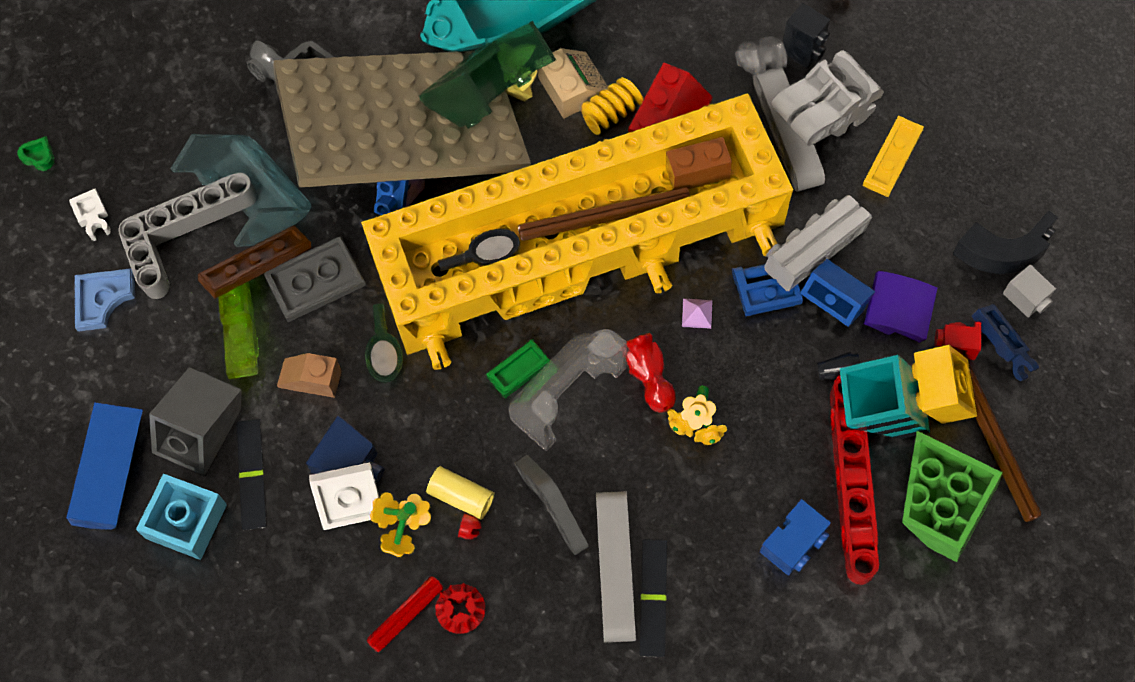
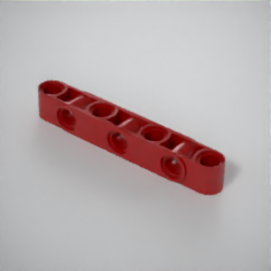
(854, 485)

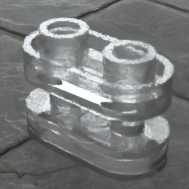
(756, 57)

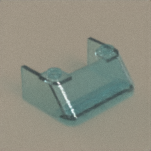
(278, 199)

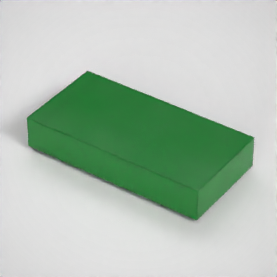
(518, 368)

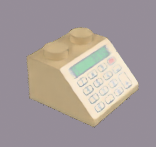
(571, 80)

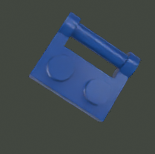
(765, 294)

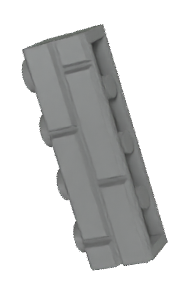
(816, 242)

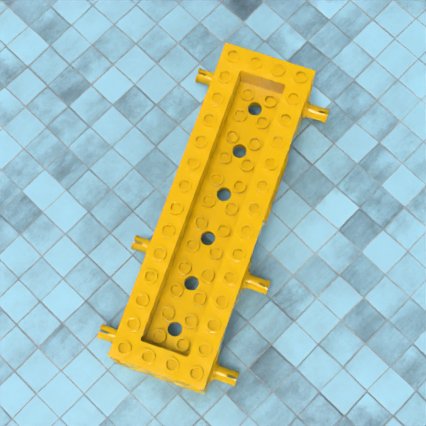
(556, 269)

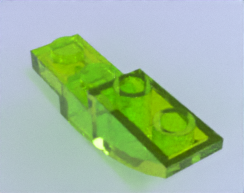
(239, 332)

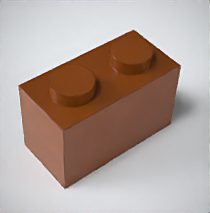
(698, 164)

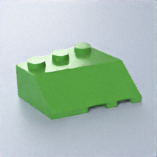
(946, 495)

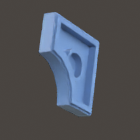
(99, 295)

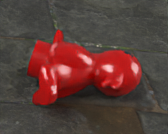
(647, 365)

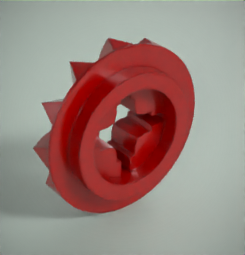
(461, 622)

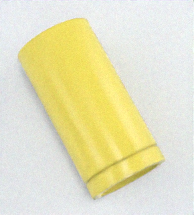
(460, 492)

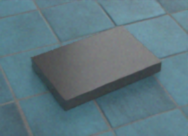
(314, 279)

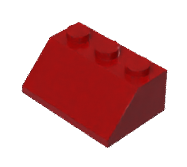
(670, 96)

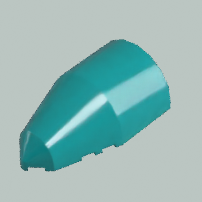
(473, 23)

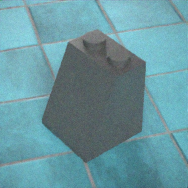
(194, 420)

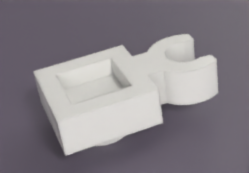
(89, 212)

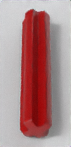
(404, 614)

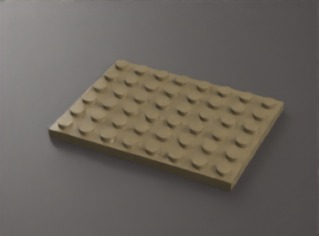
(367, 125)

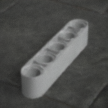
(799, 159)
(615, 567)

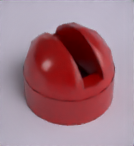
(468, 527)

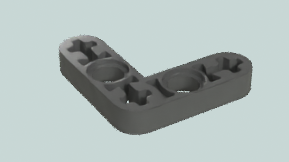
(549, 493)

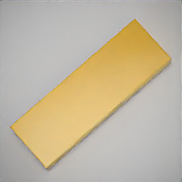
(893, 156)

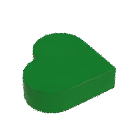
(37, 154)

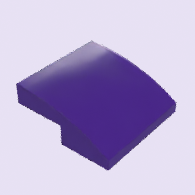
(901, 306)

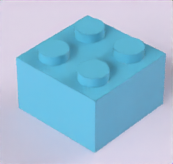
(181, 516)

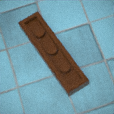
(254, 261)

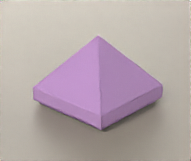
(697, 313)

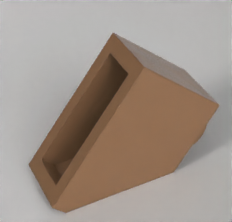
(310, 374)

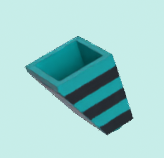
(882, 398)

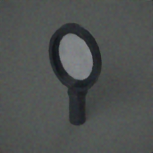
(485, 249)

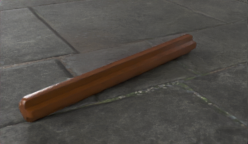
(599, 214)
(1003, 454)

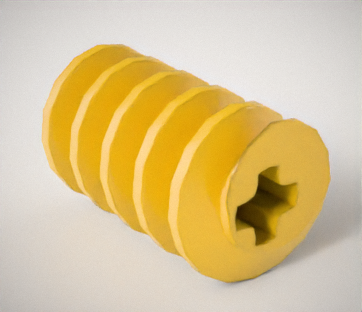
(609, 103)

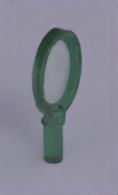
(383, 350)

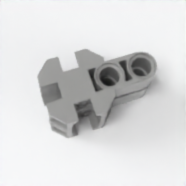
(828, 99)

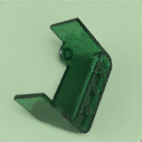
(472, 84)

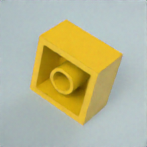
(944, 384)

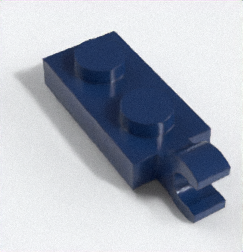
(1006, 340)

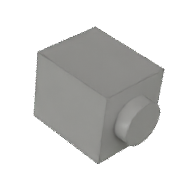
(1030, 291)

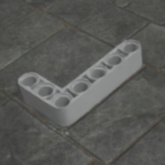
(178, 224)

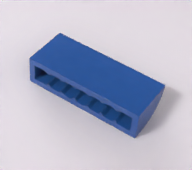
(104, 466)

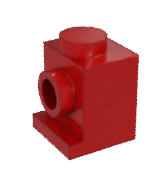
(960, 337)

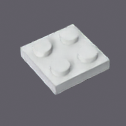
(344, 495)

